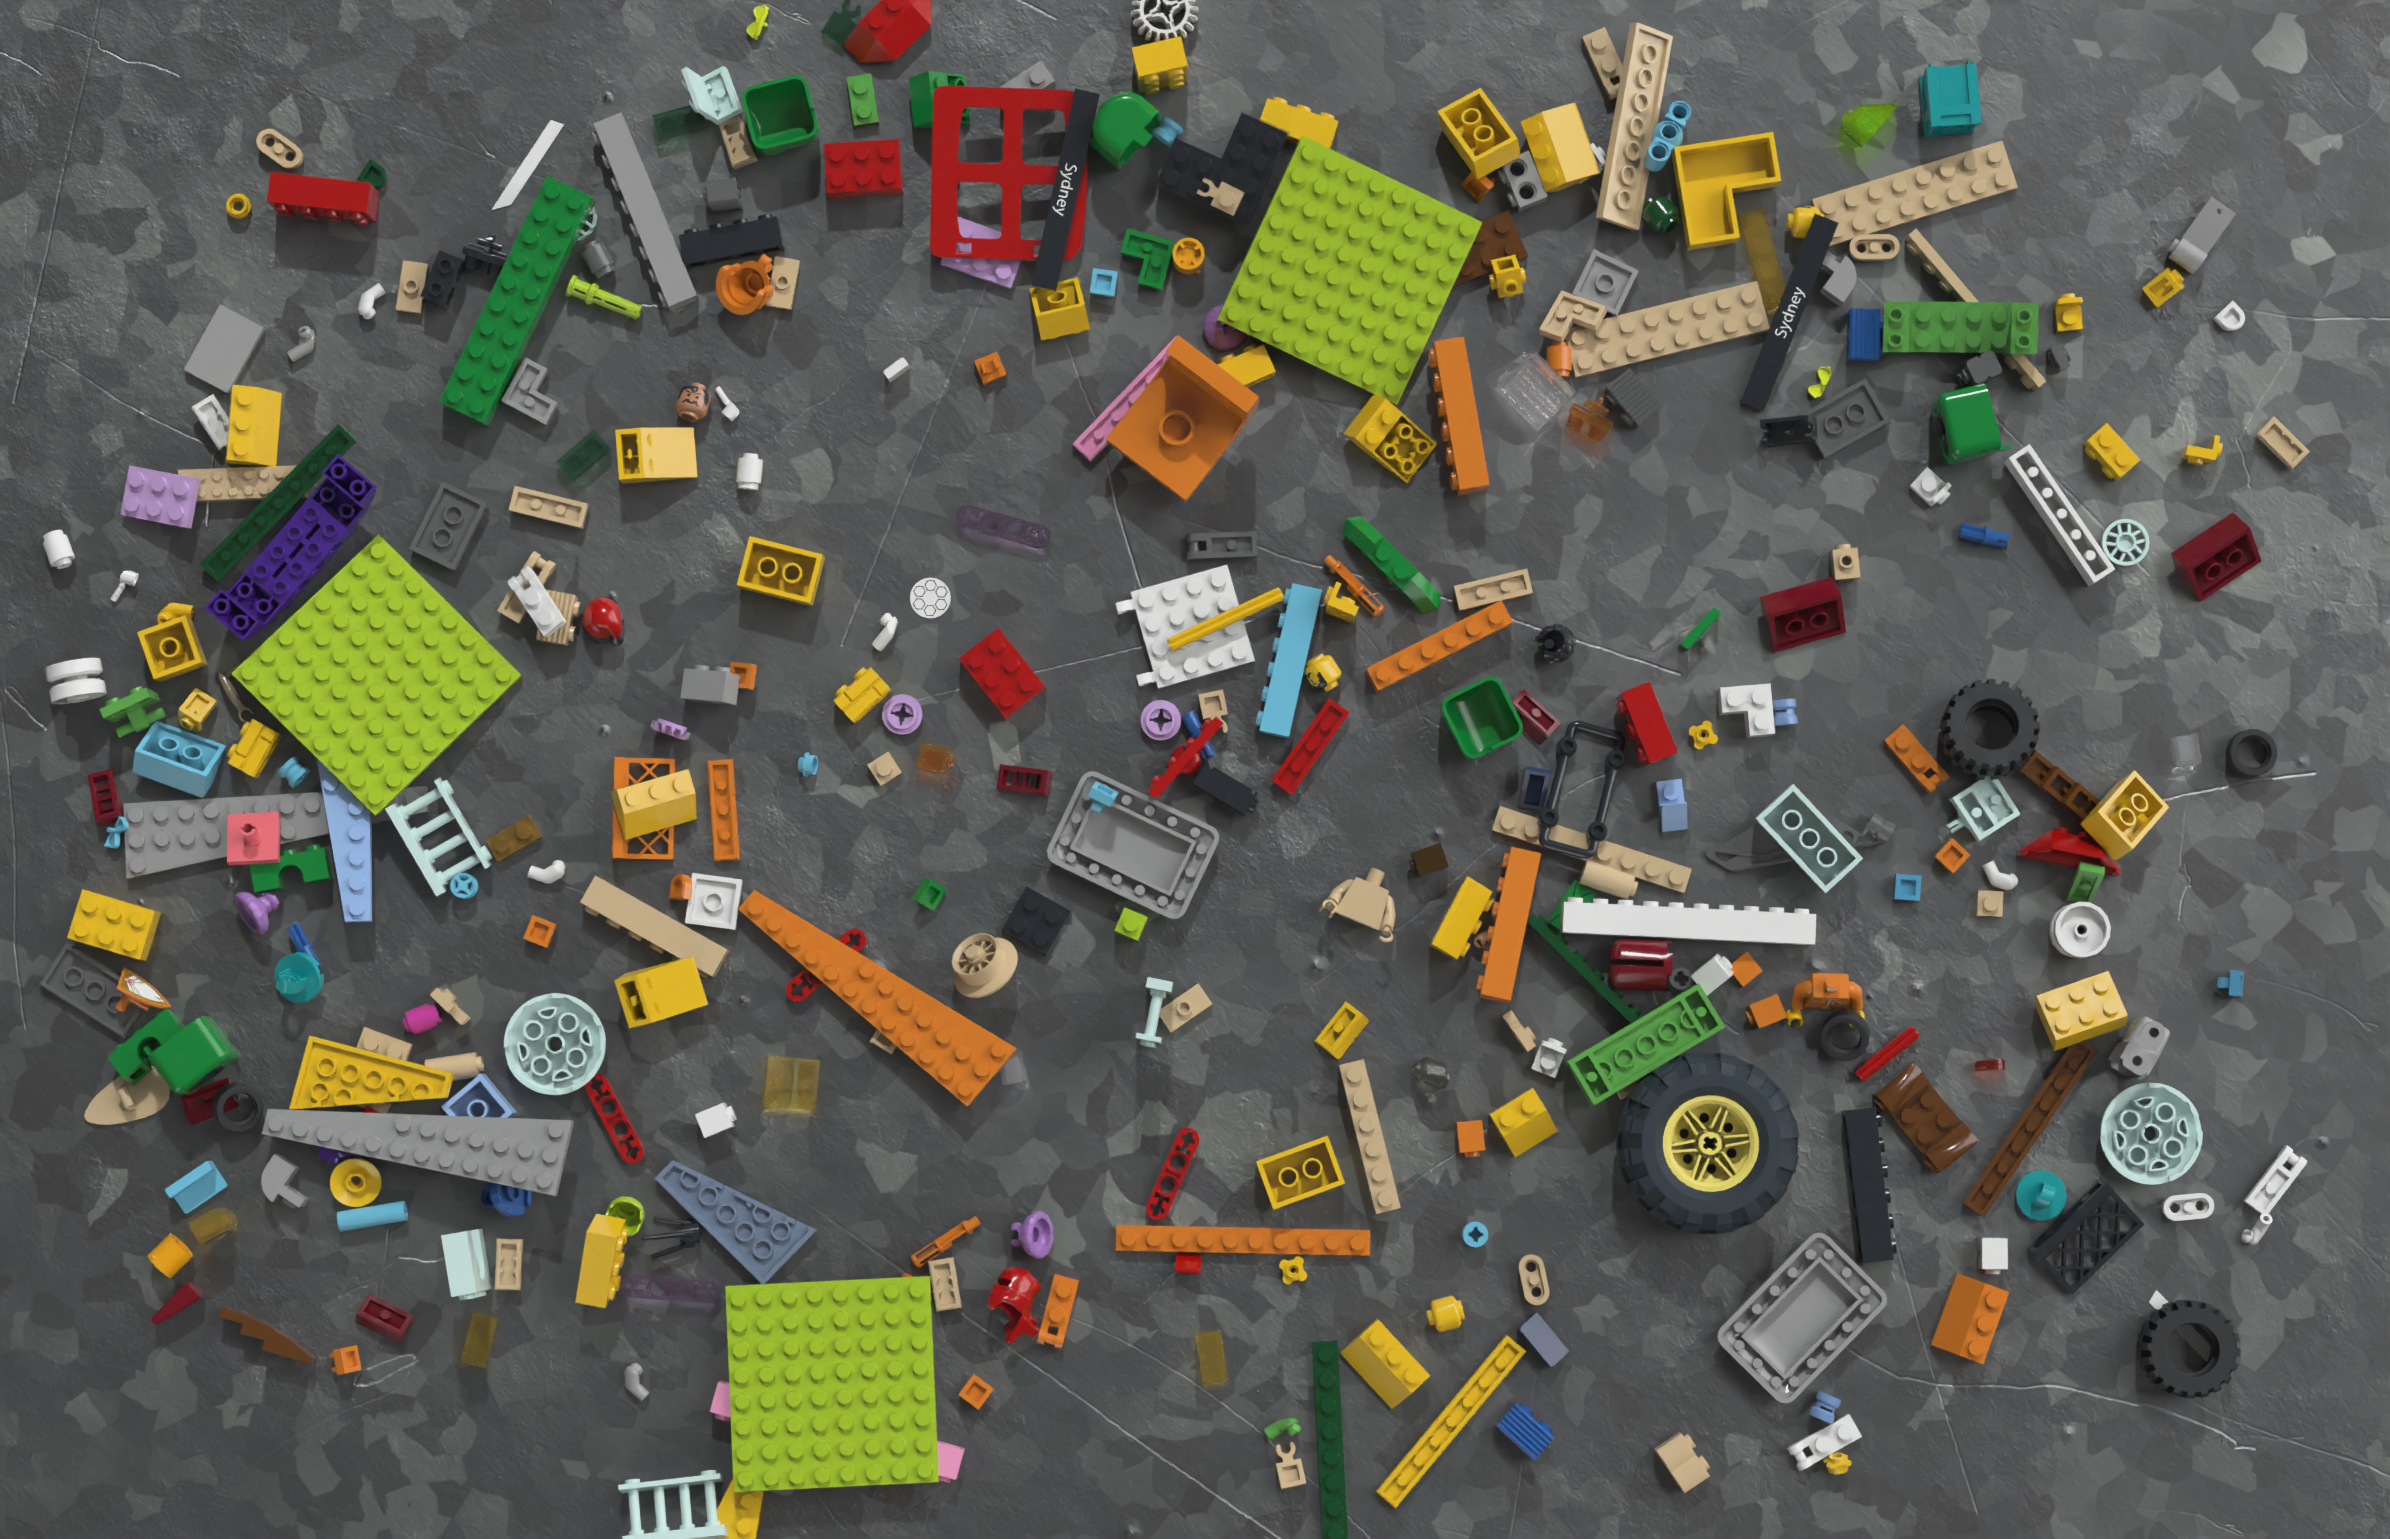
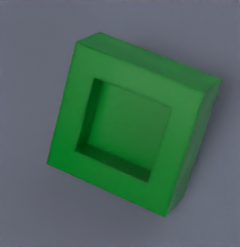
(929, 893)

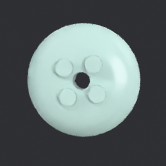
(529, 1047)
(2175, 1127)

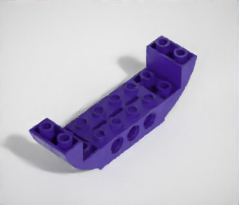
(296, 552)

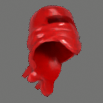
(1015, 1295)

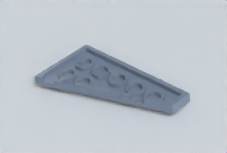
(747, 1228)

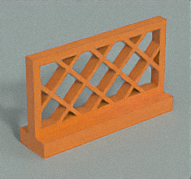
(620, 780)

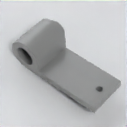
(2200, 236)

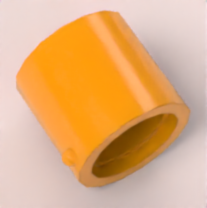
(1188, 256)
(170, 1255)

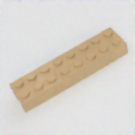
(237, 483)

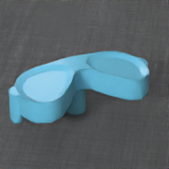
(113, 839)

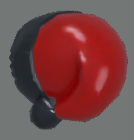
(603, 621)

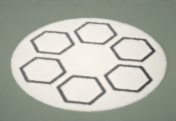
(930, 597)

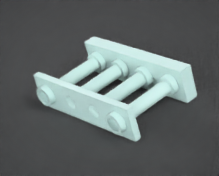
(414, 835)
(1158, 991)
(687, 1530)

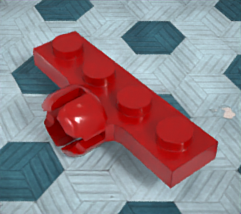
(1185, 758)

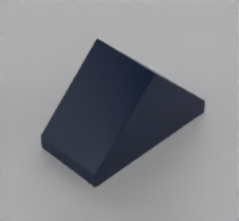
(1534, 788)

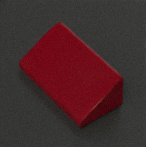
(1534, 717)
(199, 1104)
(383, 1318)

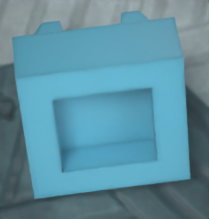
(1102, 796)

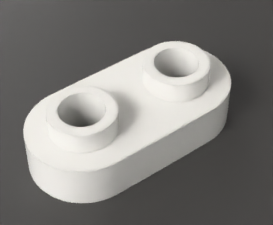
(2187, 1208)

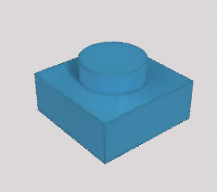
(1907, 887)

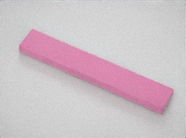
(1093, 439)

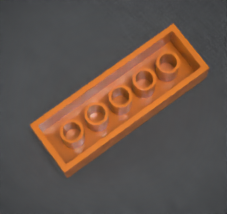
(1460, 416)

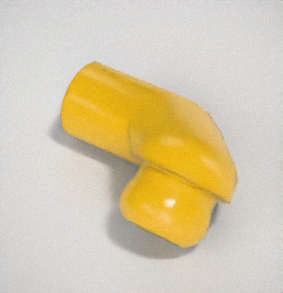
(174, 611)

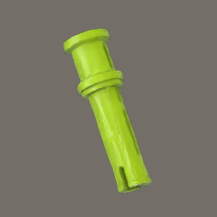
(592, 294)

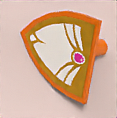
(138, 992)

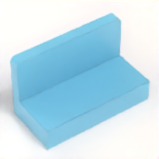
(197, 1186)

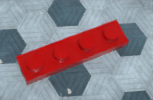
(1310, 746)

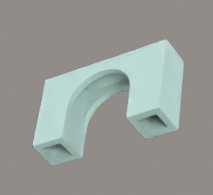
(466, 1264)

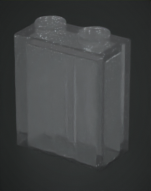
(1534, 389)

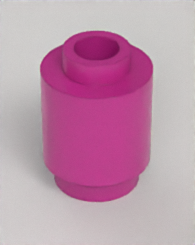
(422, 1018)

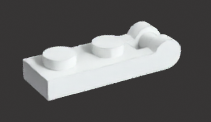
(537, 602)
(2275, 1181)
(1825, 1441)

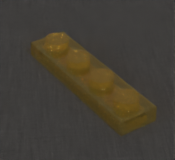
(1763, 256)

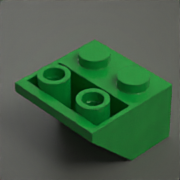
(921, 93)

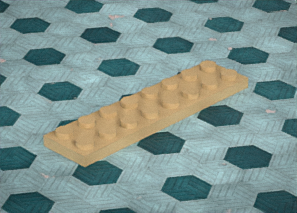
(1632, 126)
(1918, 192)
(1667, 329)

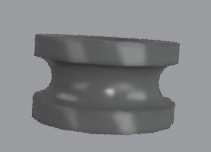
(1685, 972)

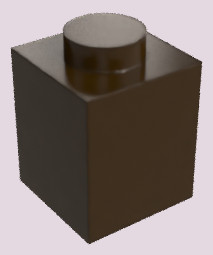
(1428, 860)

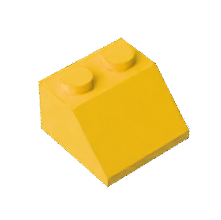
(1060, 310)
(1523, 1122)

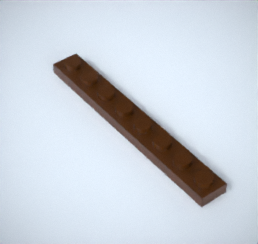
(2028, 1127)

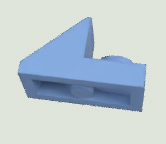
(1672, 805)

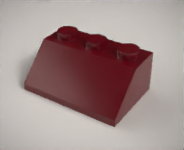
(2216, 556)
(1803, 614)

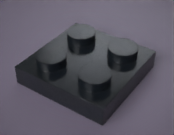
(1036, 920)

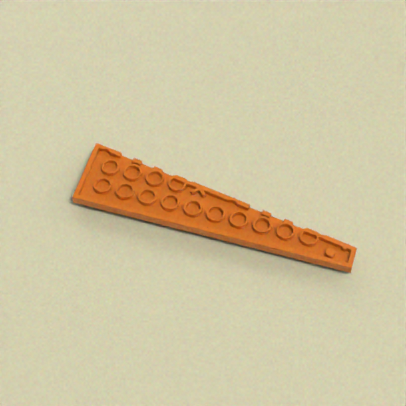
(930, 1033)

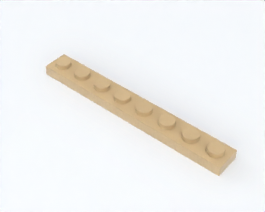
(1951, 283)
(1608, 854)

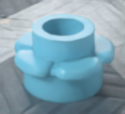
(808, 764)

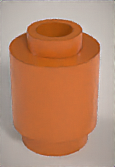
(1559, 358)

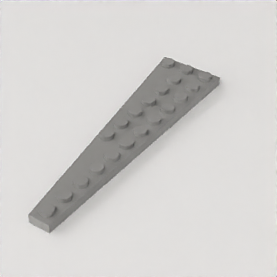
(196, 830)
(488, 1149)

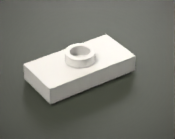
(213, 420)

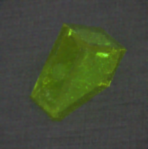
(1866, 121)

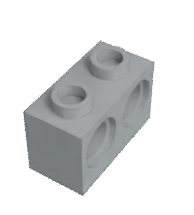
(1528, 180)

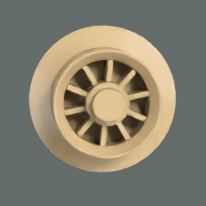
(983, 965)

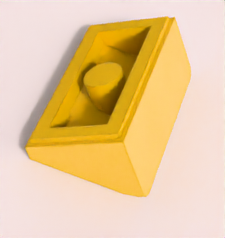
(1342, 1030)

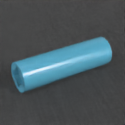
(372, 1216)

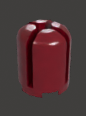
(1640, 953)

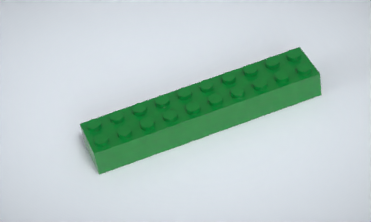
(517, 301)

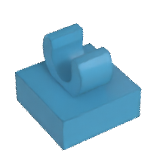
(2234, 983)

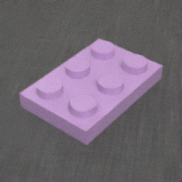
(991, 270)
(160, 496)

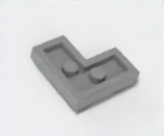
(524, 396)

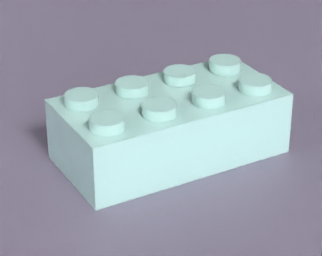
(1808, 838)

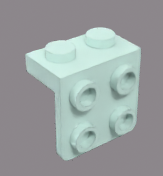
(712, 94)

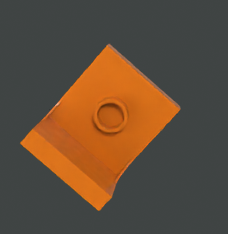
(1184, 419)

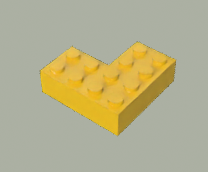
(1711, 174)

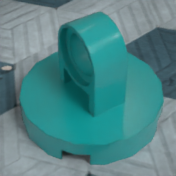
(298, 977)
(2040, 1195)

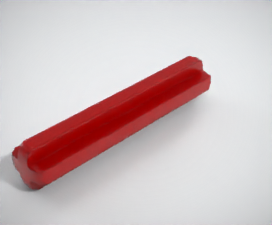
(1887, 1053)

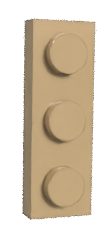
(548, 507)
(1493, 589)

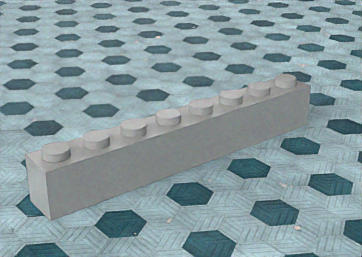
(646, 212)

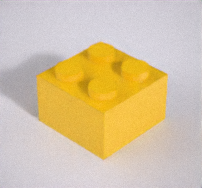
(172, 648)

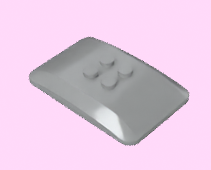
(1134, 847)
(1801, 1317)

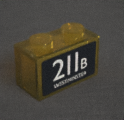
(213, 1225)

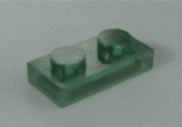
(678, 122)
(583, 455)

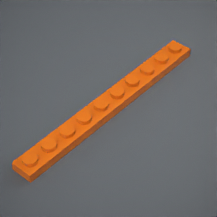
(1242, 1240)

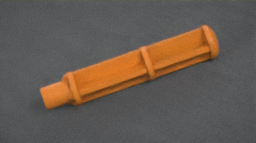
(1354, 585)
(945, 1241)

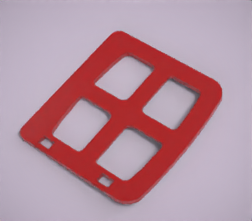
(1009, 173)

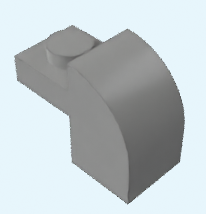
(1842, 278)
(276, 1182)

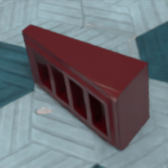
(1046, 780)
(116, 805)
(180, 1300)

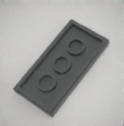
(90, 988)

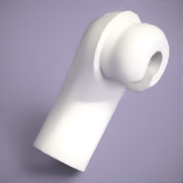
(887, 633)
(2259, 1229)

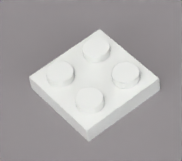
(714, 901)

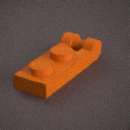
(1915, 758)
(1058, 1310)

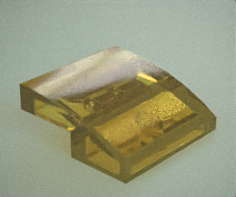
(790, 1083)

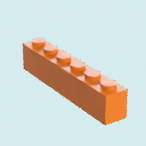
(1439, 646)
(1509, 924)

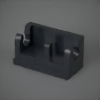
(1789, 431)

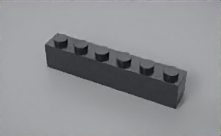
(1868, 1184)

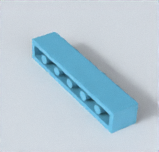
(1290, 660)

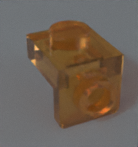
(935, 758)

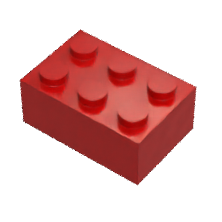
(863, 168)
(1002, 673)
(1646, 724)

